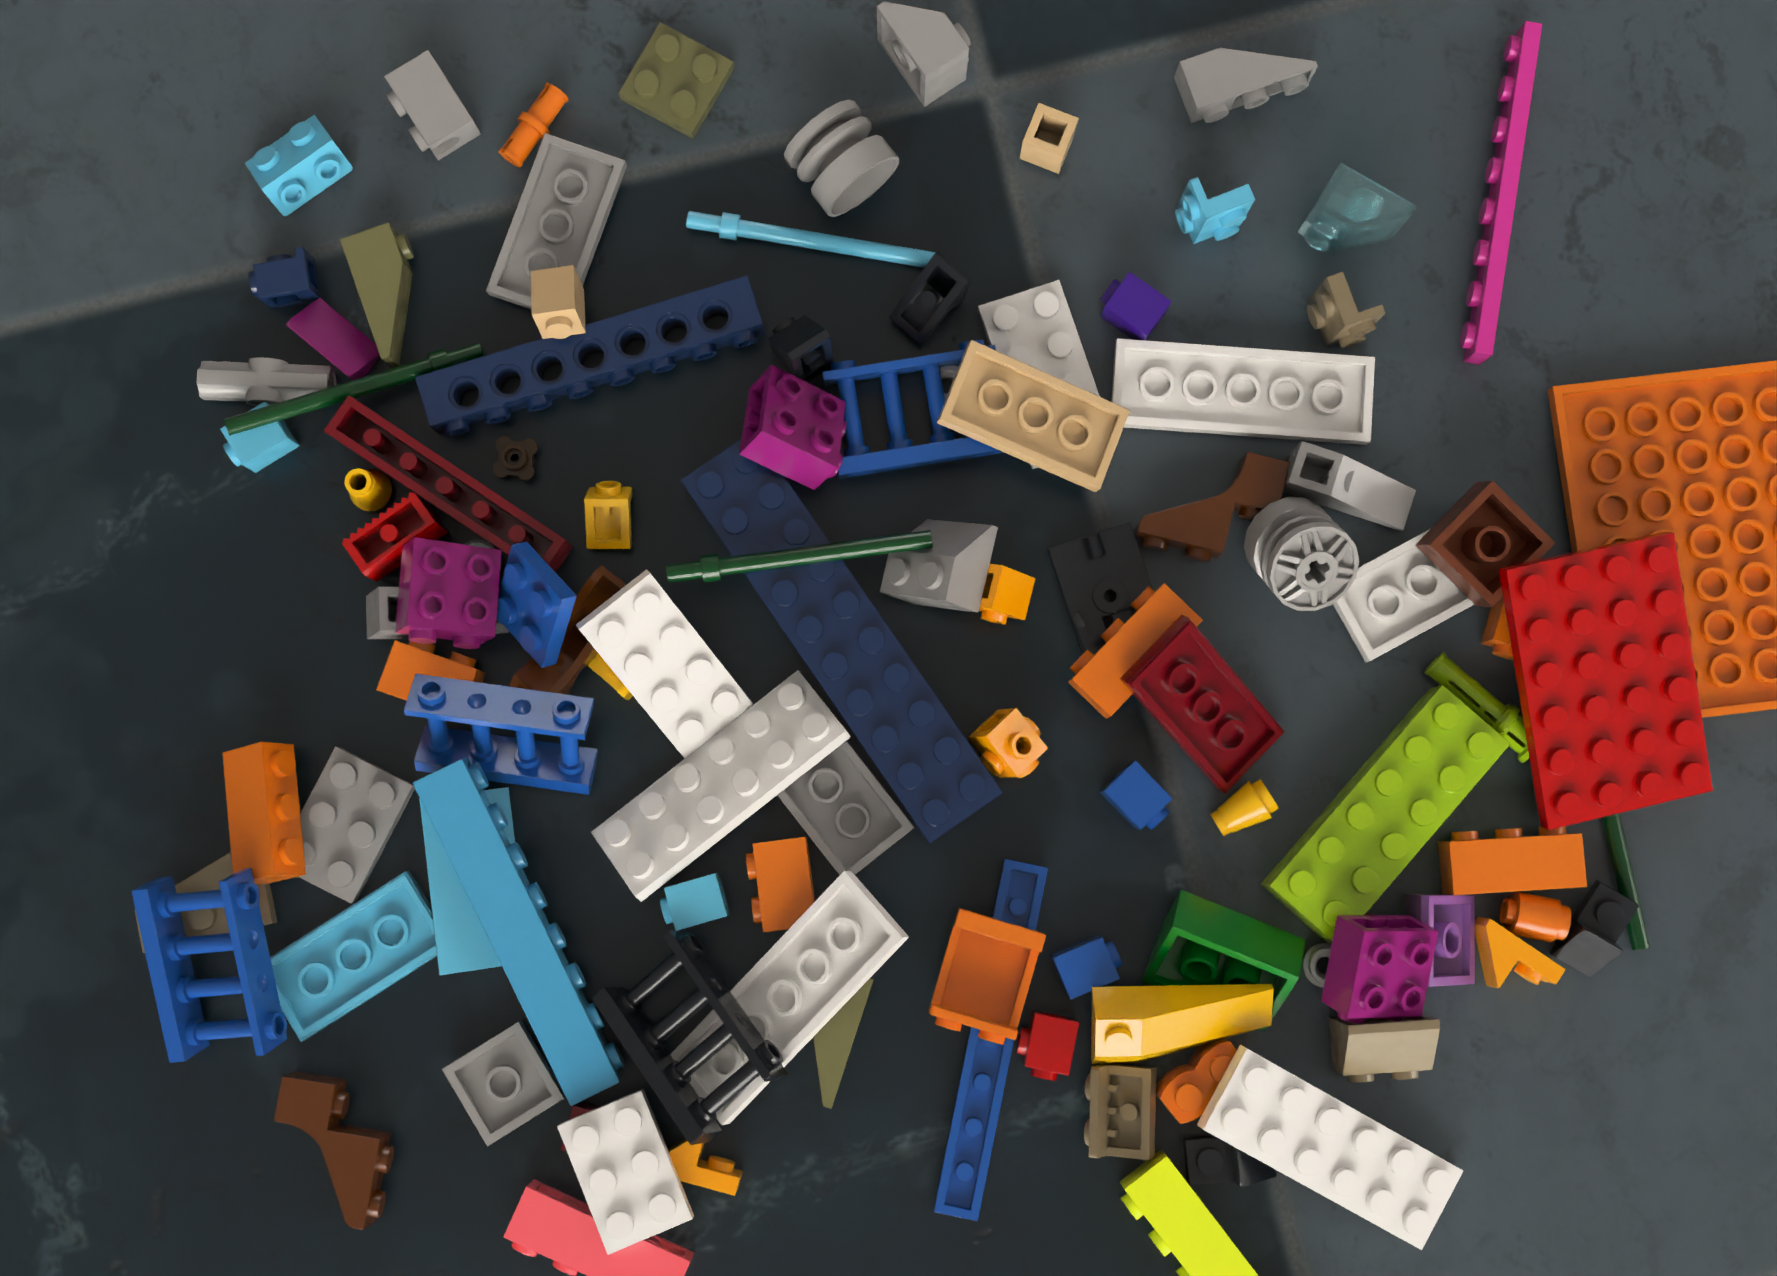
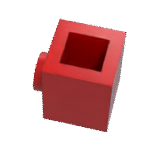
(1048, 1044)

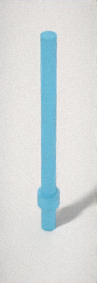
(731, 227)

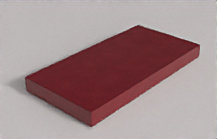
(1202, 704)

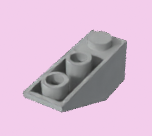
(1234, 78)
(1347, 486)

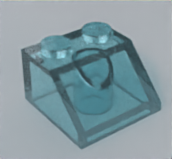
(1353, 213)

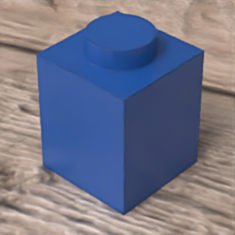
(1137, 797)
(1086, 966)

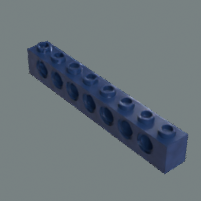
(443, 388)

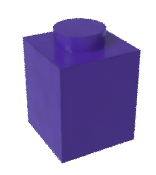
(1133, 307)

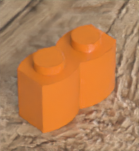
(1190, 1086)

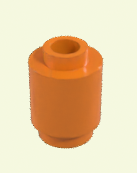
(1535, 917)

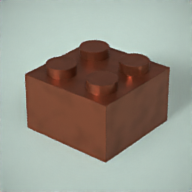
(1479, 537)

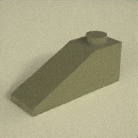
(383, 282)
(835, 1043)

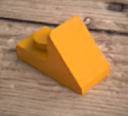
(1502, 950)
(713, 1174)

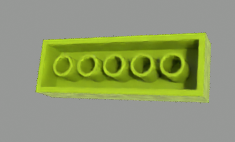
(1386, 812)

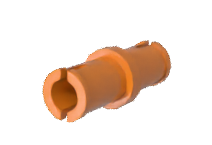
(533, 125)

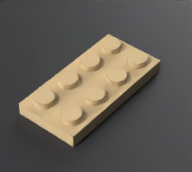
(1033, 416)

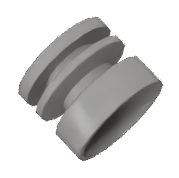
(841, 158)
(1301, 554)

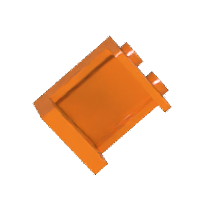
(985, 976)

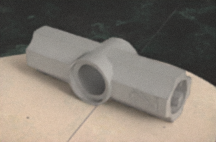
(261, 380)

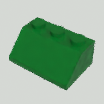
(1223, 947)

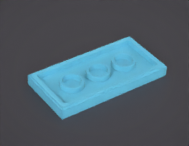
(457, 929)
(354, 955)

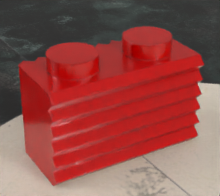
(379, 545)

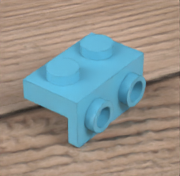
(298, 165)
(1212, 216)

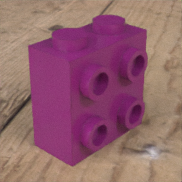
(793, 428)
(448, 592)
(1379, 967)

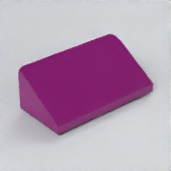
(335, 339)

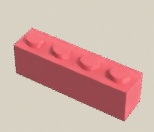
(566, 1232)

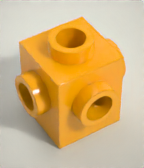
(1008, 743)

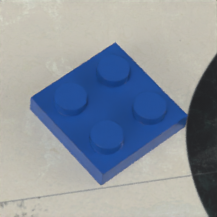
(534, 604)

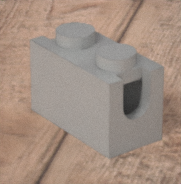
(432, 105)

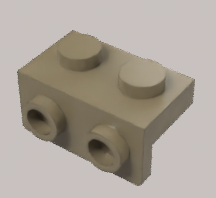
(1336, 314)
(1121, 1111)

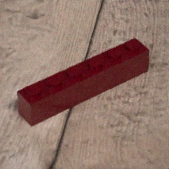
(442, 483)

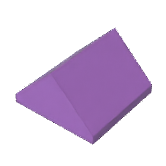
(1455, 943)

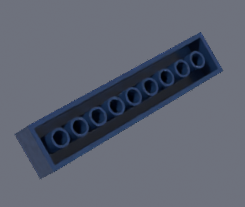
(846, 645)

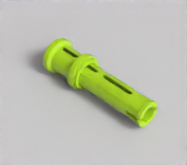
(1467, 689)

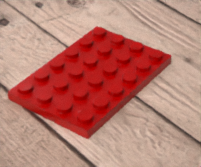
(1606, 679)

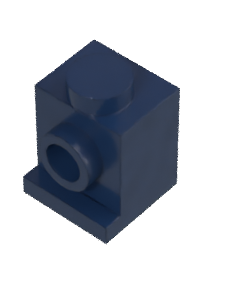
(285, 279)

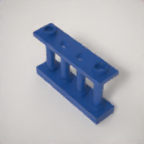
(900, 450)
(502, 757)
(172, 971)

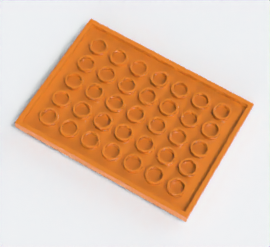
(1697, 462)

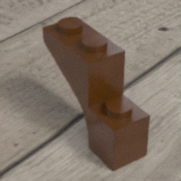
(1204, 524)
(575, 649)
(352, 1154)

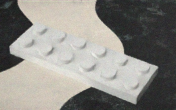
(1244, 391)
(719, 785)
(801, 983)
(1329, 1147)

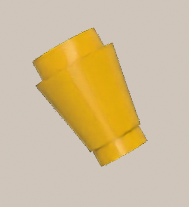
(374, 494)
(1245, 808)

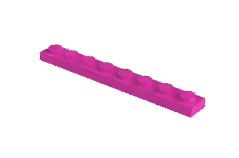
(1498, 209)

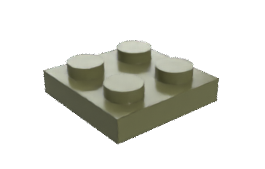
(676, 80)

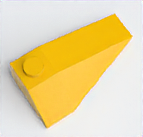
(1155, 1021)

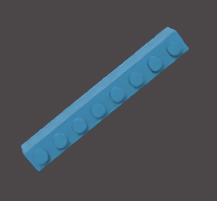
(519, 929)

